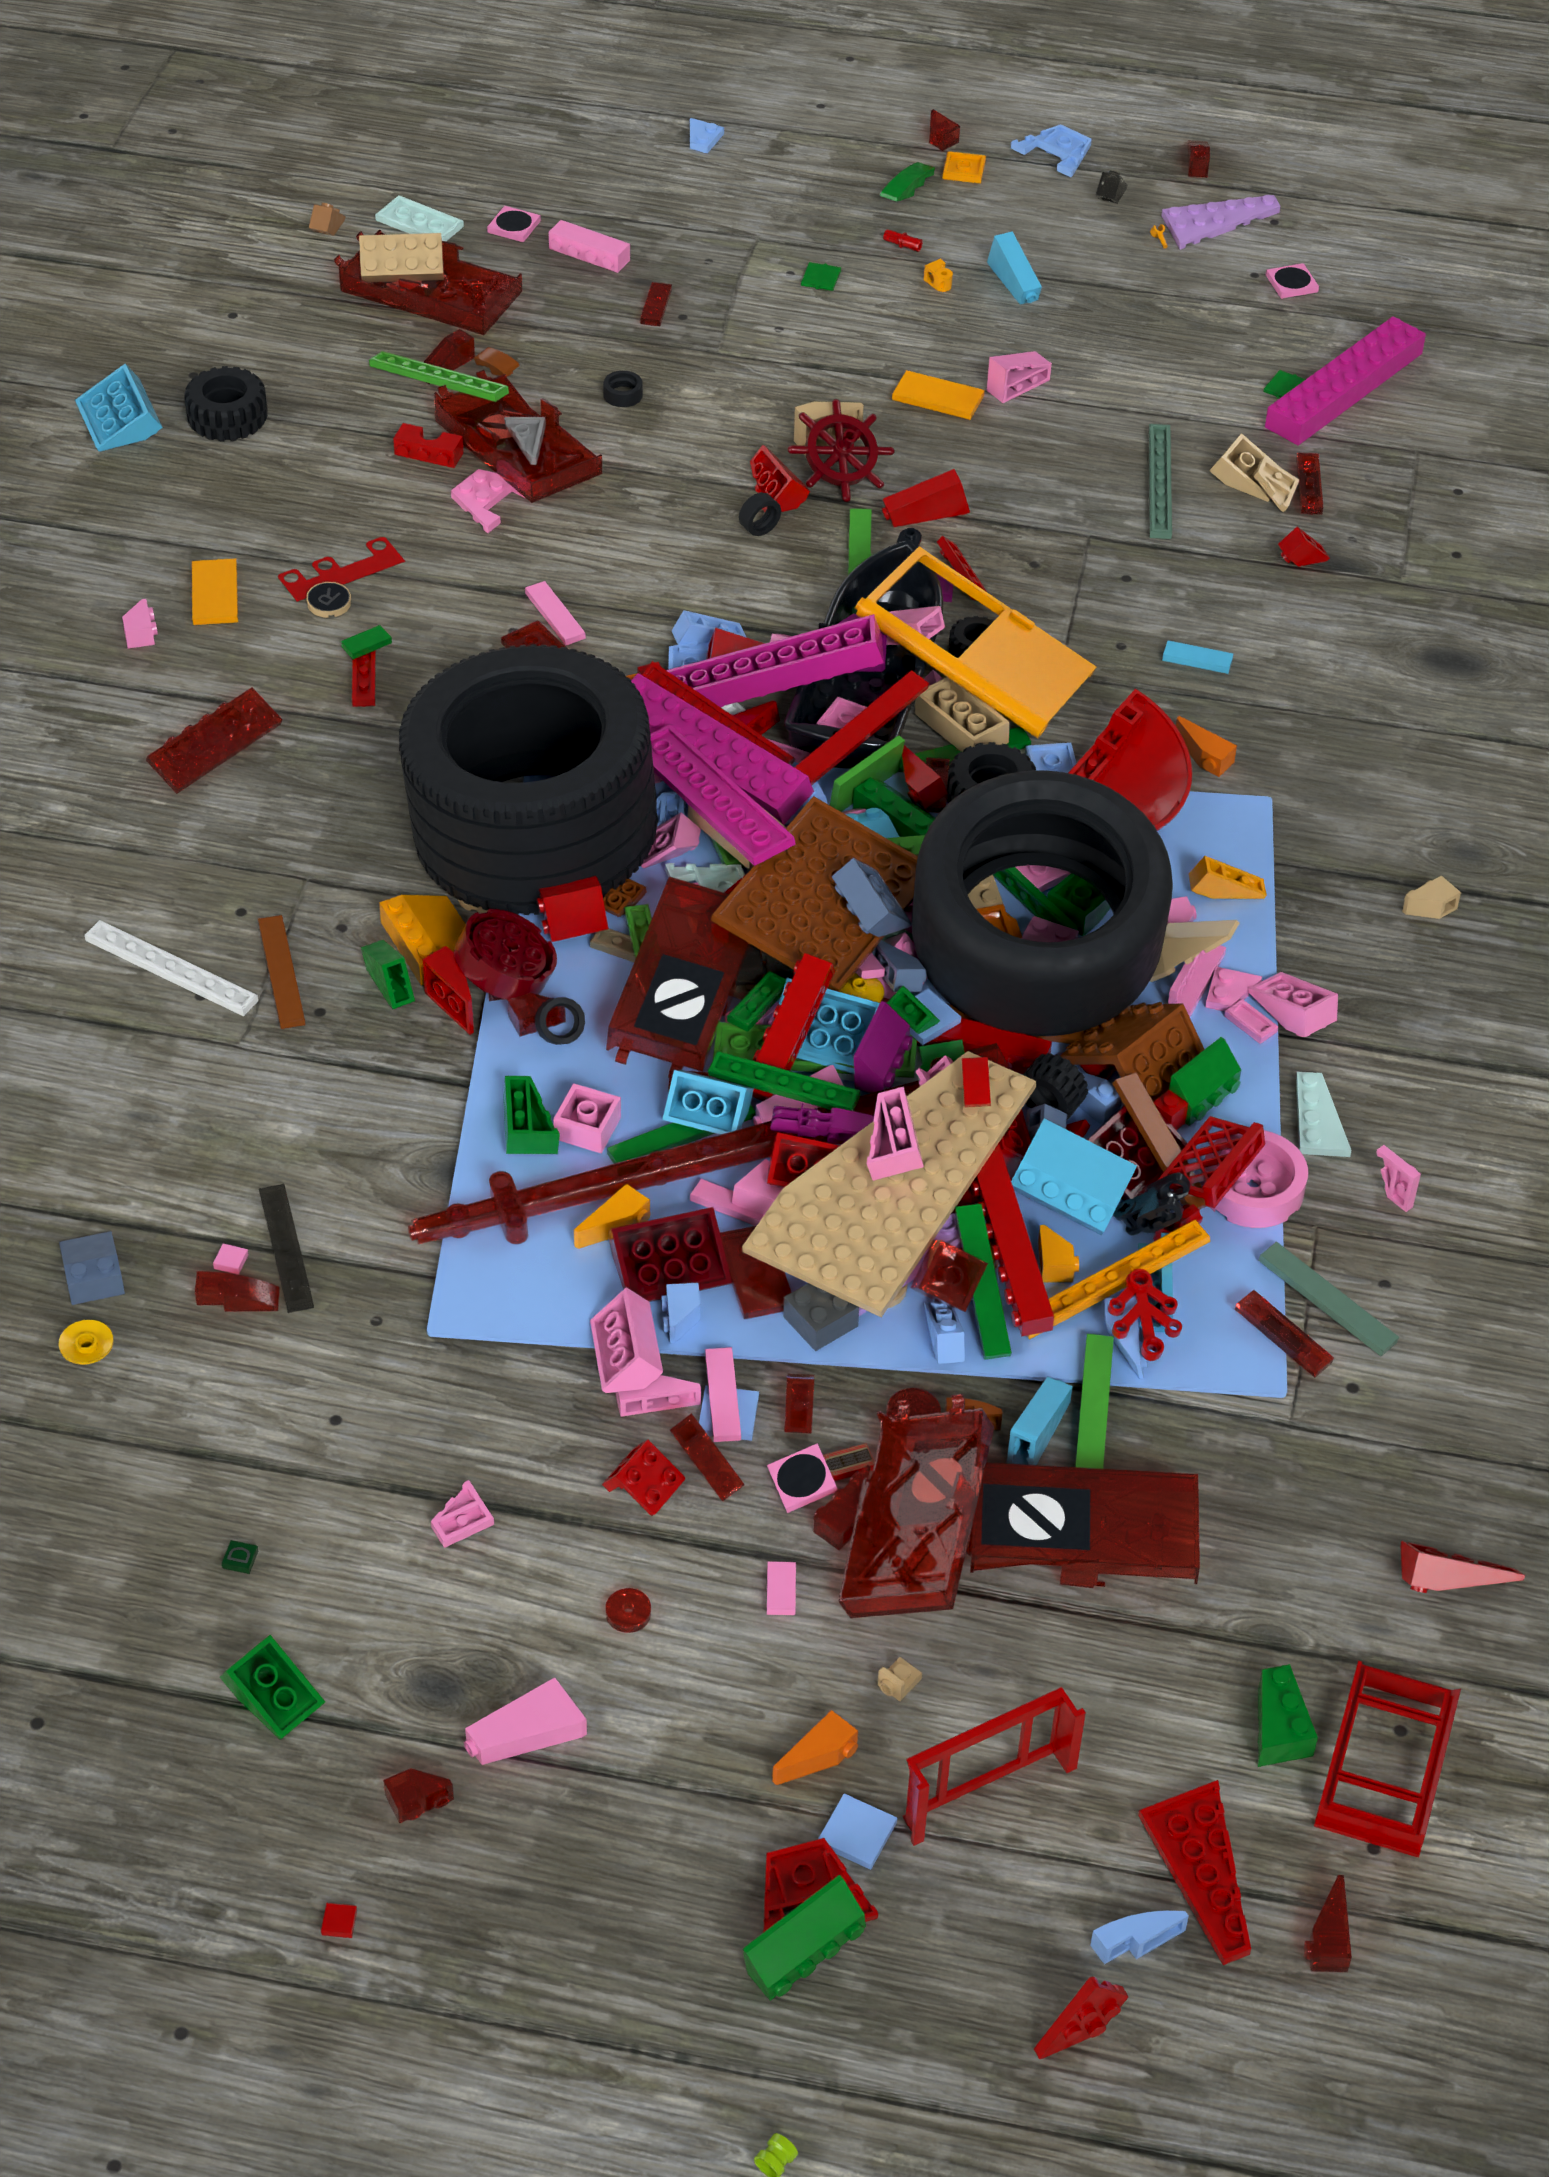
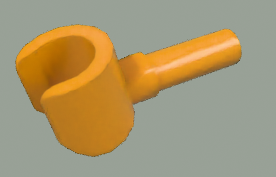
(1159, 234)

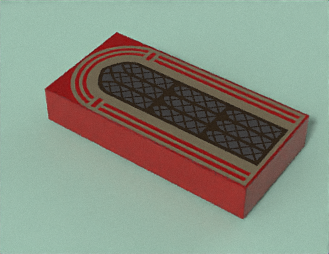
(848, 1461)

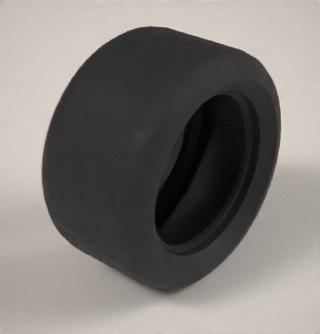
(1055, 824)

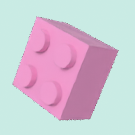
(587, 1118)

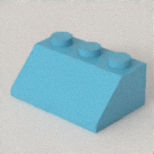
(707, 1102)

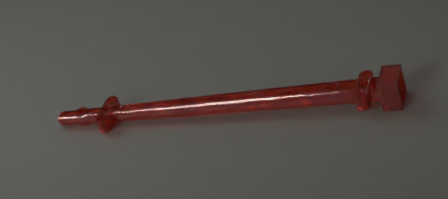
(513, 1206)

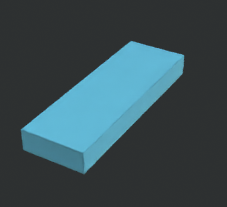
(1197, 657)

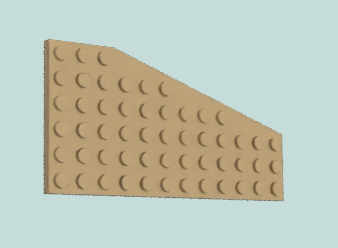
(868, 1234)

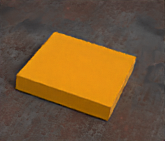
(964, 167)

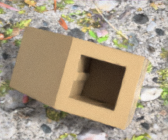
(1432, 899)

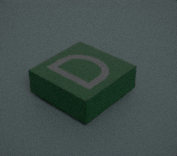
(240, 1557)

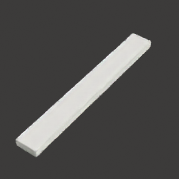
(171, 968)

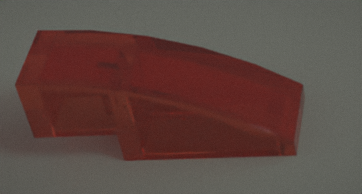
(235, 1292)

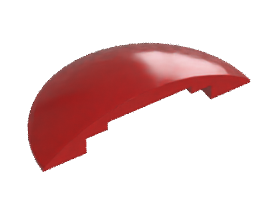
(1141, 759)

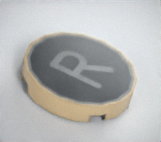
(328, 599)

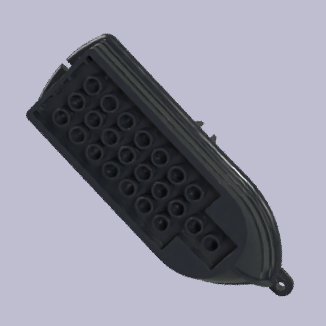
(913, 590)

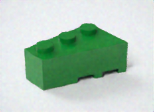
(526, 1120)
(1283, 1719)

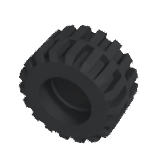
(965, 633)
(1057, 1084)

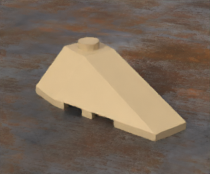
(1186, 941)

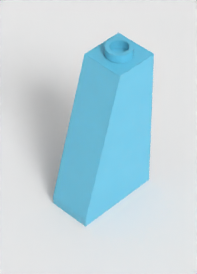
(1013, 268)
(1038, 1422)

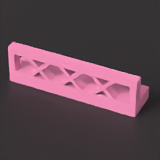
(1195, 978)

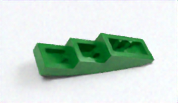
(904, 183)

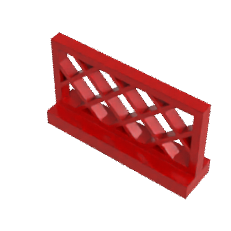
(1229, 1165)

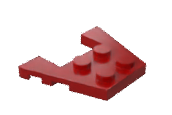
(800, 1872)

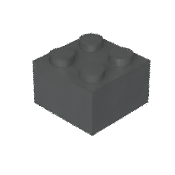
(819, 1315)

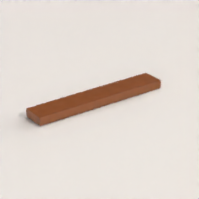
(281, 972)
(1152, 1127)

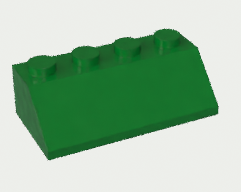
(905, 815)
(804, 1938)

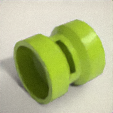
(775, 2156)

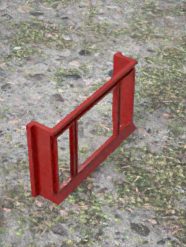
(1064, 1744)
(1368, 1826)

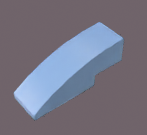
(1137, 1933)

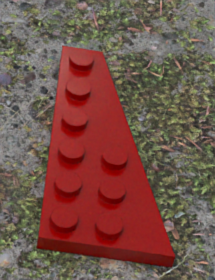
(1199, 1855)

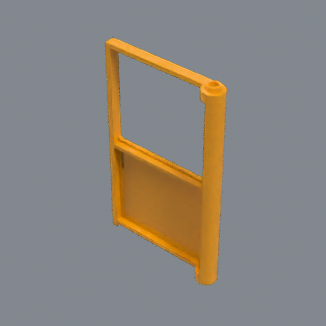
(1006, 667)

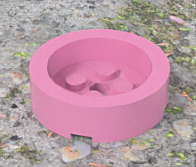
(1281, 1180)

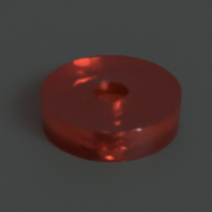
(628, 1621)

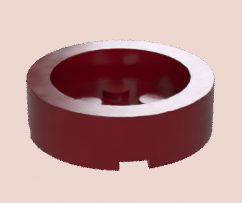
(486, 959)

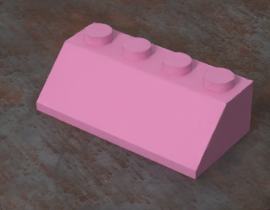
(626, 1344)

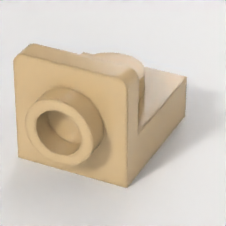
(898, 1679)

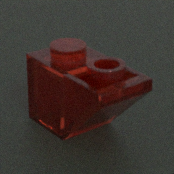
(524, 1009)
(416, 1792)

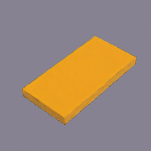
(938, 395)
(214, 591)

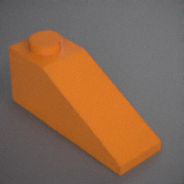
(1207, 748)
(819, 1749)

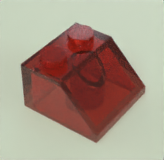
(949, 1275)

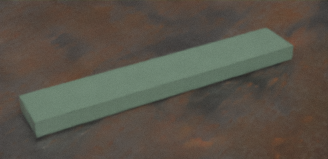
(1328, 1299)

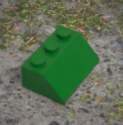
(1207, 1079)

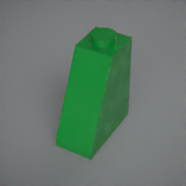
(389, 973)

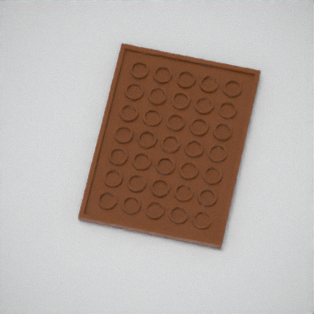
(792, 900)

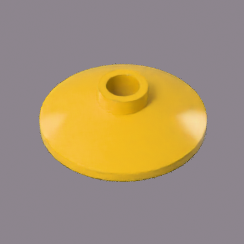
(864, 988)
(86, 1342)

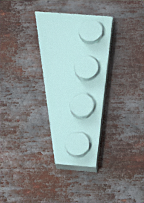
(1317, 1118)

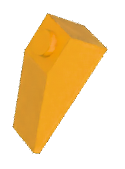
(1223, 881)
(621, 1209)

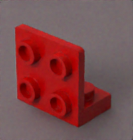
(646, 1477)

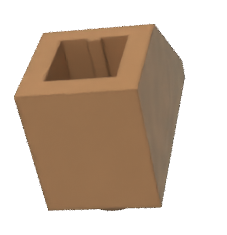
(326, 219)

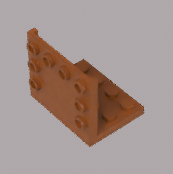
(1144, 1041)

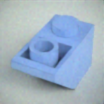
(682, 1308)

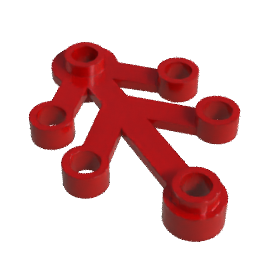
(1146, 1312)

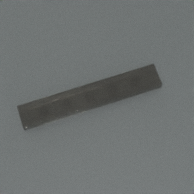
(286, 1248)

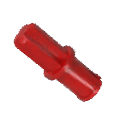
(903, 240)

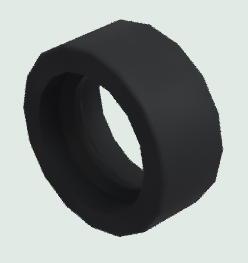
(623, 379)
(752, 507)
(579, 1020)

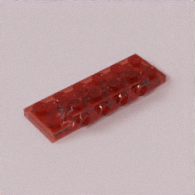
(213, 740)

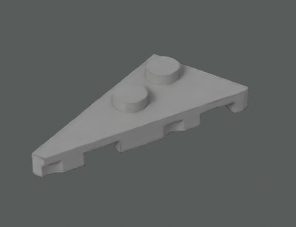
(527, 434)

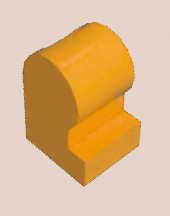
(940, 278)

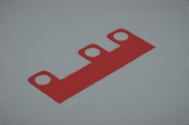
(379, 561)

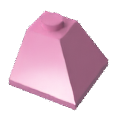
(673, 840)

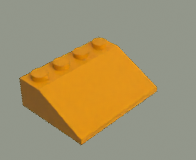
(420, 927)

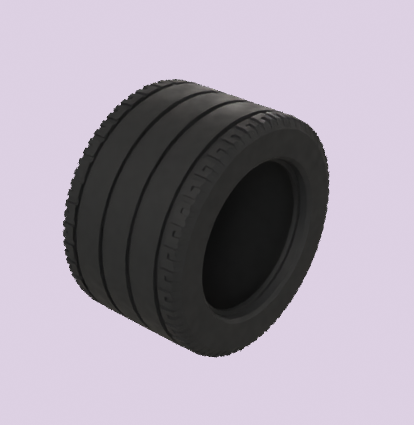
(517, 718)

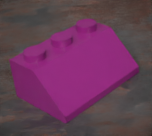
(881, 1050)

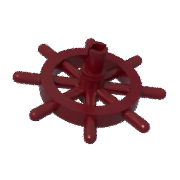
(841, 450)

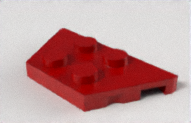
(1083, 2017)

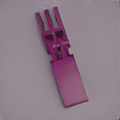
(836, 1126)

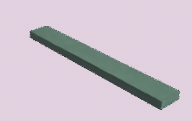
(1160, 481)

